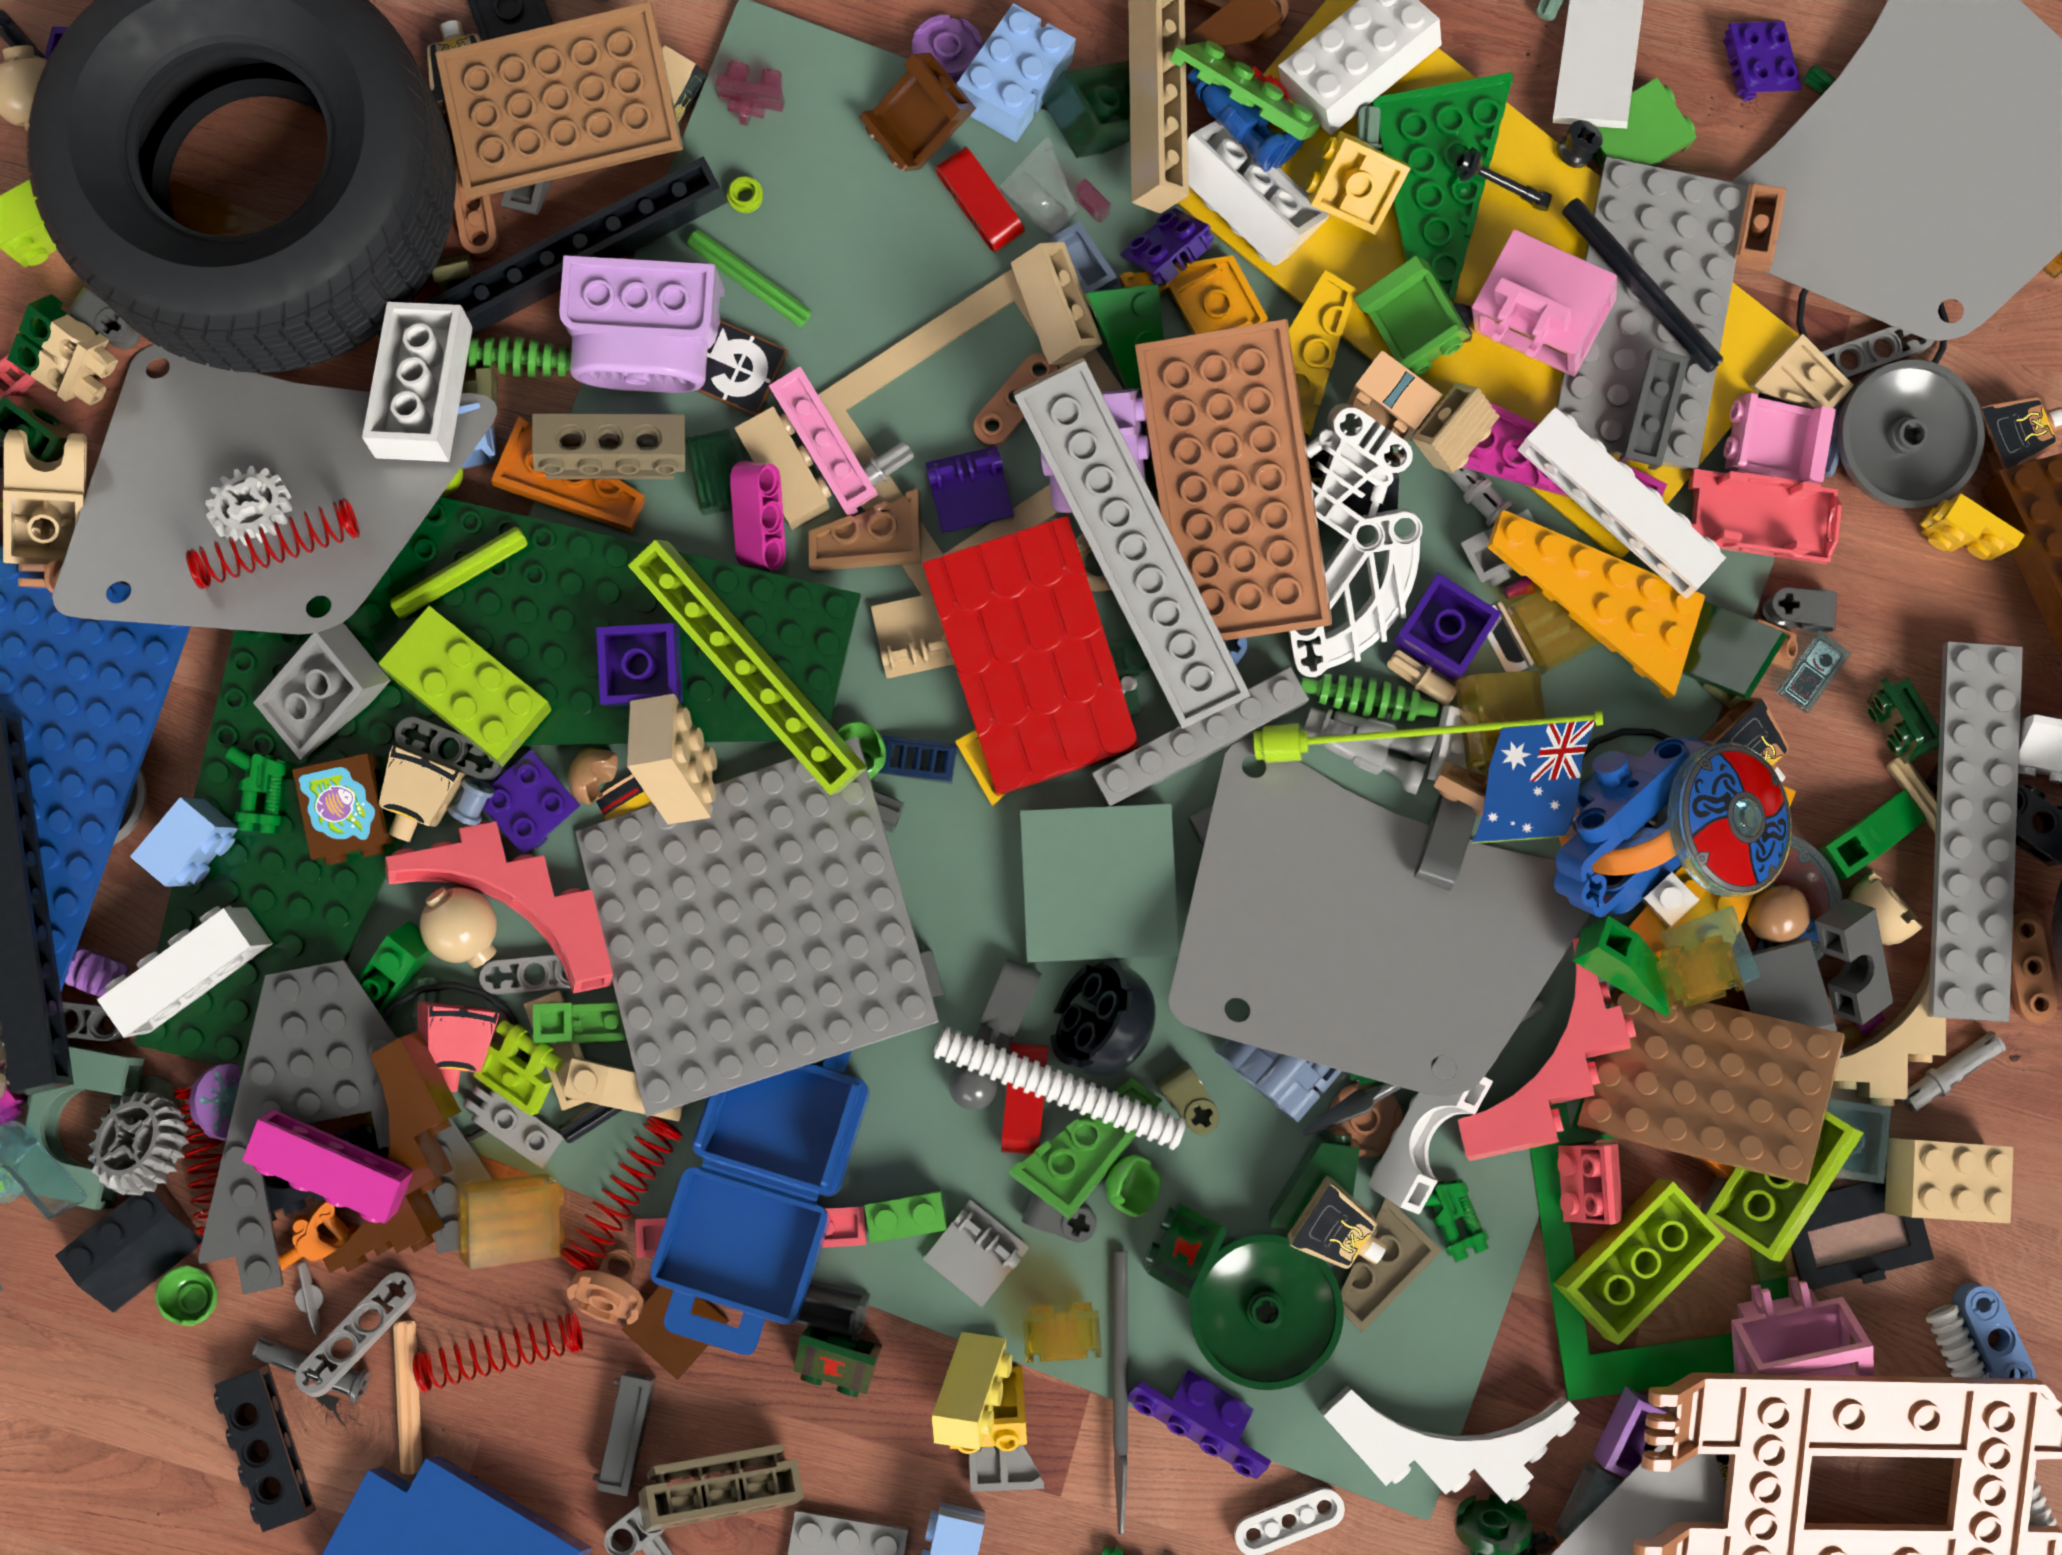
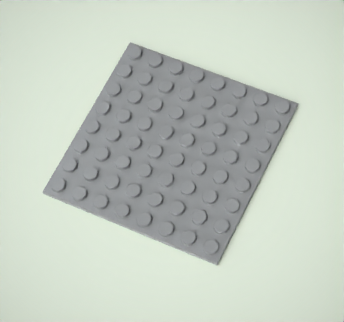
(754, 933)

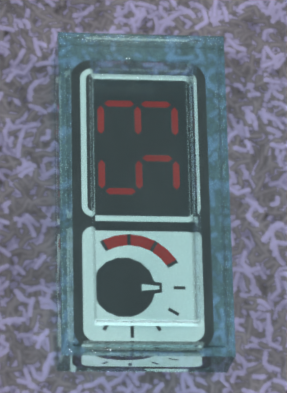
(1813, 672)

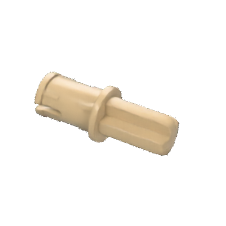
(1421, 677)

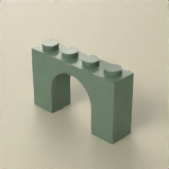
(91, 1071)

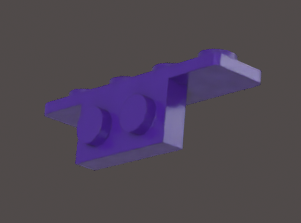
(1206, 1417)

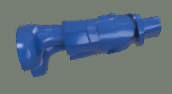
(1246, 125)

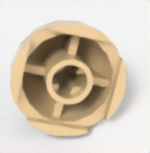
(1894, 916)

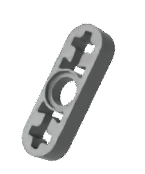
(419, 748)

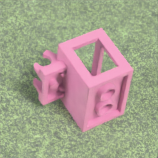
(1546, 298)
(1799, 1335)

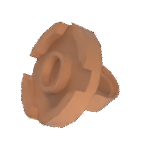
(606, 1295)

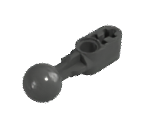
(998, 1027)

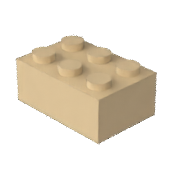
(671, 759)
(1949, 1180)

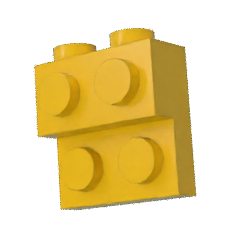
(1356, 182)
(1967, 523)
(1009, 1417)

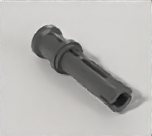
(289, 1358)

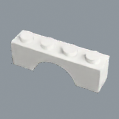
(1404, 1169)

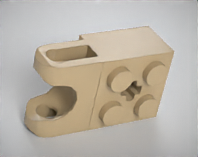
(39, 491)

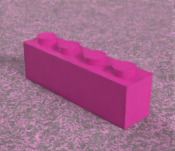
(327, 1166)

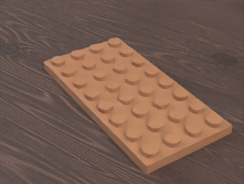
(1237, 475)

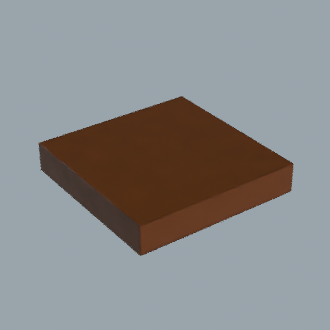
(670, 1350)

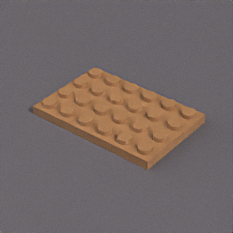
(559, 100)
(1718, 1086)

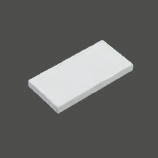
(1598, 62)

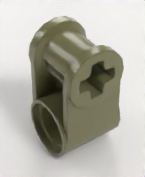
(1185, 1093)

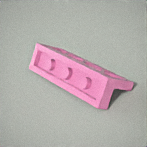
(823, 440)

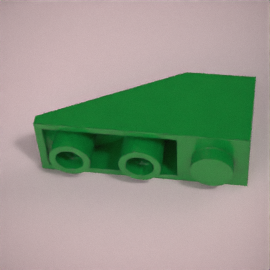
(1871, 835)
(1622, 960)
(394, 965)

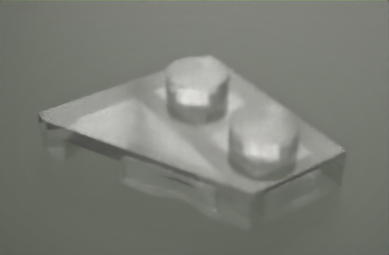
(1041, 190)

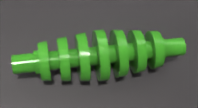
(519, 356)
(1369, 697)

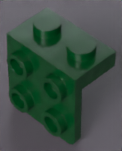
(1904, 719)

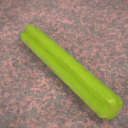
(458, 572)

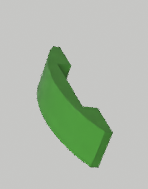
(577, 1023)

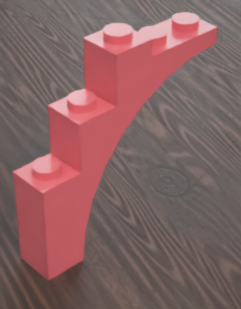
(479, 863)
(1526, 1116)

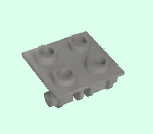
(976, 1253)

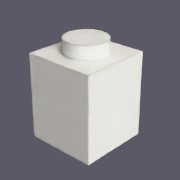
(1670, 900)

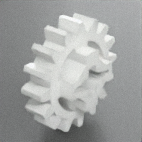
(248, 504)

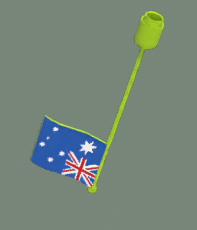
(1529, 778)

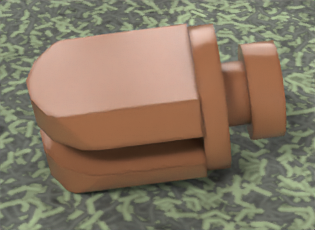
(51, 573)

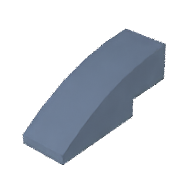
(1089, 263)

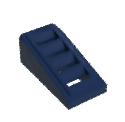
(948, 766)

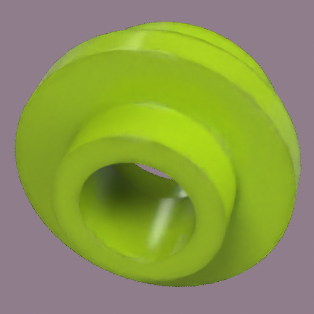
(742, 184)

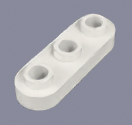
(1307, 1521)

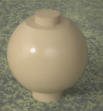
(18, 83)
(459, 926)

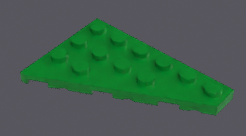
(1428, 133)

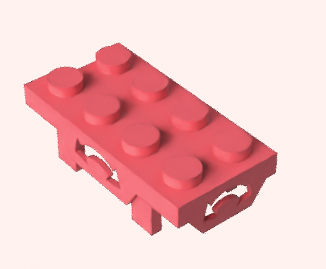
(1766, 515)

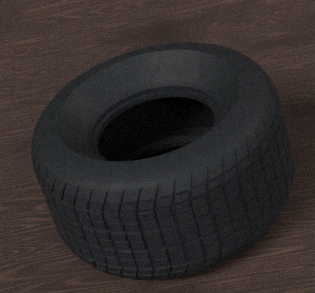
(276, 300)

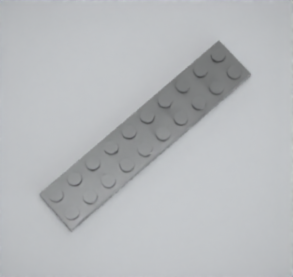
(1131, 542)
(1975, 832)

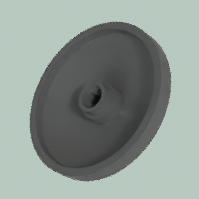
(1910, 434)

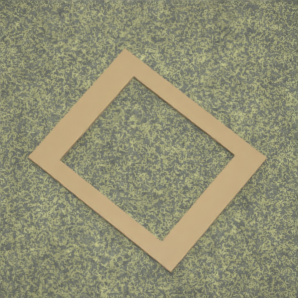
(907, 355)

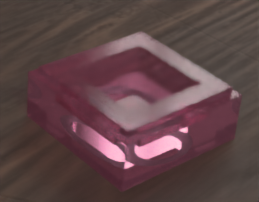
(1092, 200)

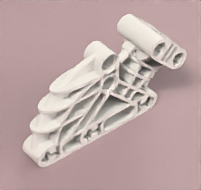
(1353, 460)

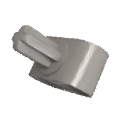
(650, 1542)

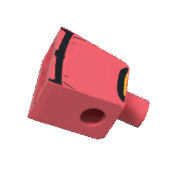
(456, 1037)

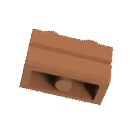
(1760, 227)

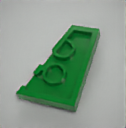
(1126, 319)

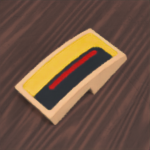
(623, 798)

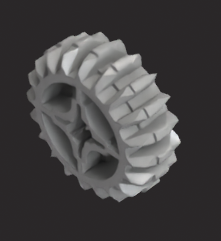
(138, 1143)

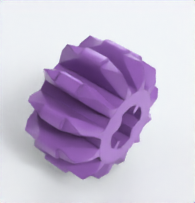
(93, 971)

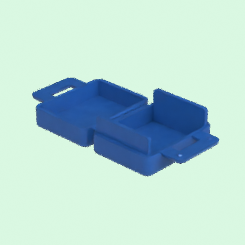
(749, 1217)

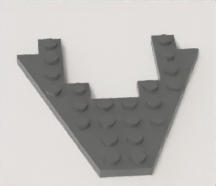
(315, 1066)

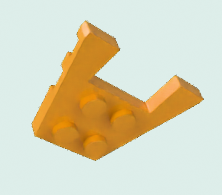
(1209, 294)

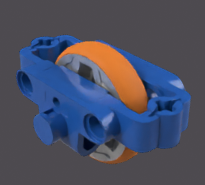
(1621, 829)

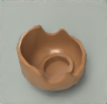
(590, 770)
(1779, 914)

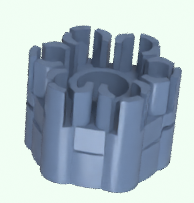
(1281, 1079)

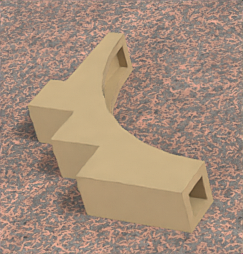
(1883, 1061)

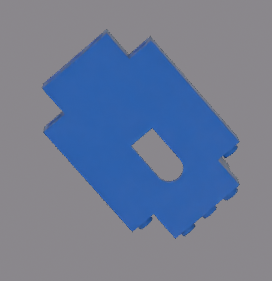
(443, 1515)

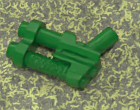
(264, 776)
(1450, 1203)

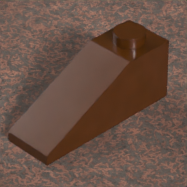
(1238, 24)

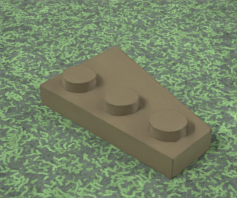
(1375, 1286)

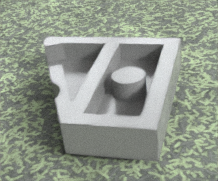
(1003, 1470)

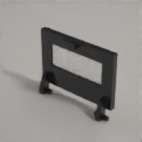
(1856, 1239)

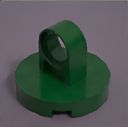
(1493, 1526)

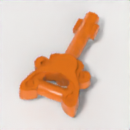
(308, 1237)

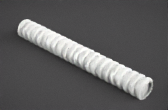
(1060, 1088)
(1964, 1361)

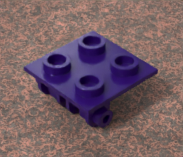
(1762, 58)
(1161, 245)
(969, 489)
(529, 803)

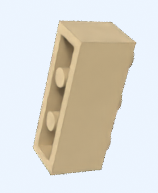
(1056, 303)
(769, 442)

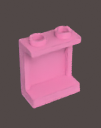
(1778, 439)

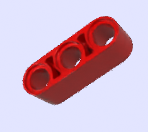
(979, 199)
(1023, 1110)

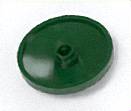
(1267, 1313)

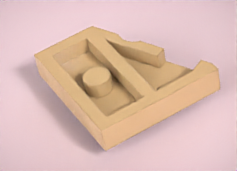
(1803, 377)

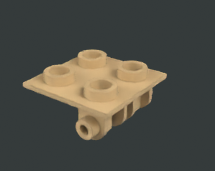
(911, 636)

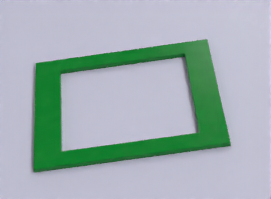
(1610, 1371)

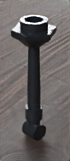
(1469, 165)

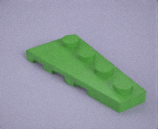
(1246, 88)
(1079, 1157)

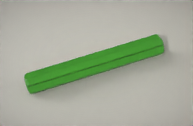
(749, 278)

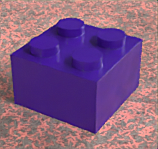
(1447, 627)
(638, 663)

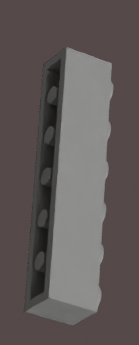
(1189, 745)

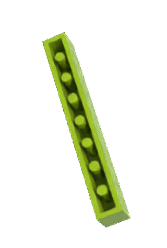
(747, 666)

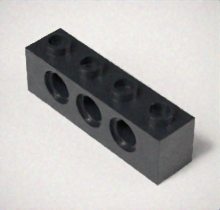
(2042, 845)
(283, 1459)

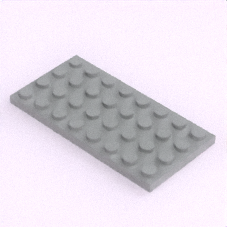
(1686, 240)

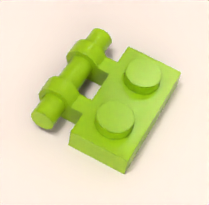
(514, 1078)

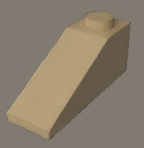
(608, 1087)

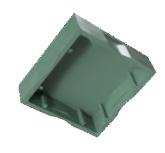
(1099, 883)

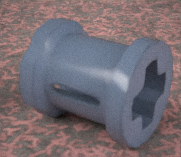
(471, 800)

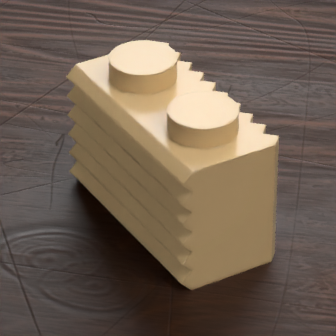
(1455, 427)

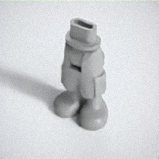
(1373, 754)

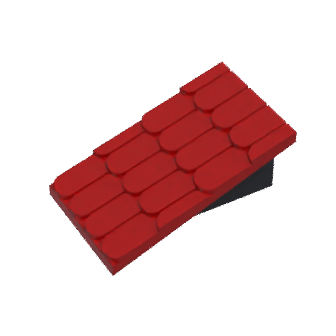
(1031, 655)

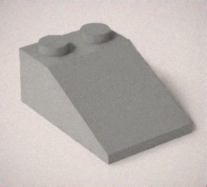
(321, 689)

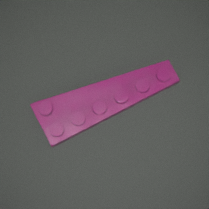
(1500, 456)

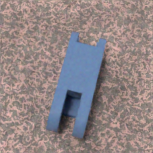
(1989, 1314)

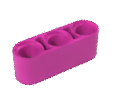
(758, 515)

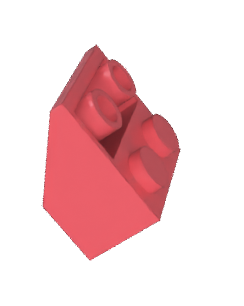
(1590, 1183)

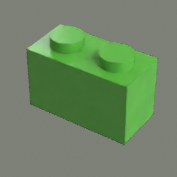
(905, 1216)

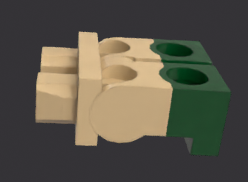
(61, 352)

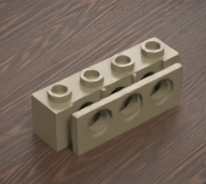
(608, 445)
(719, 1496)

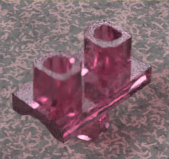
(748, 97)

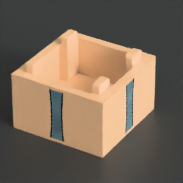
(1394, 396)

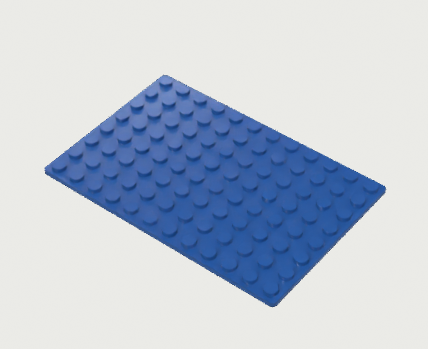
(87, 719)

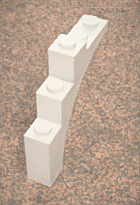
(1448, 1459)

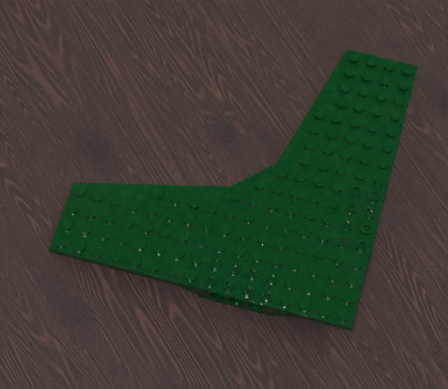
(536, 620)

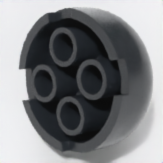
(1118, 1029)

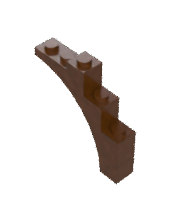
(417, 1111)

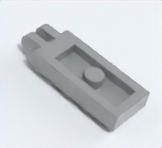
(514, 1127)

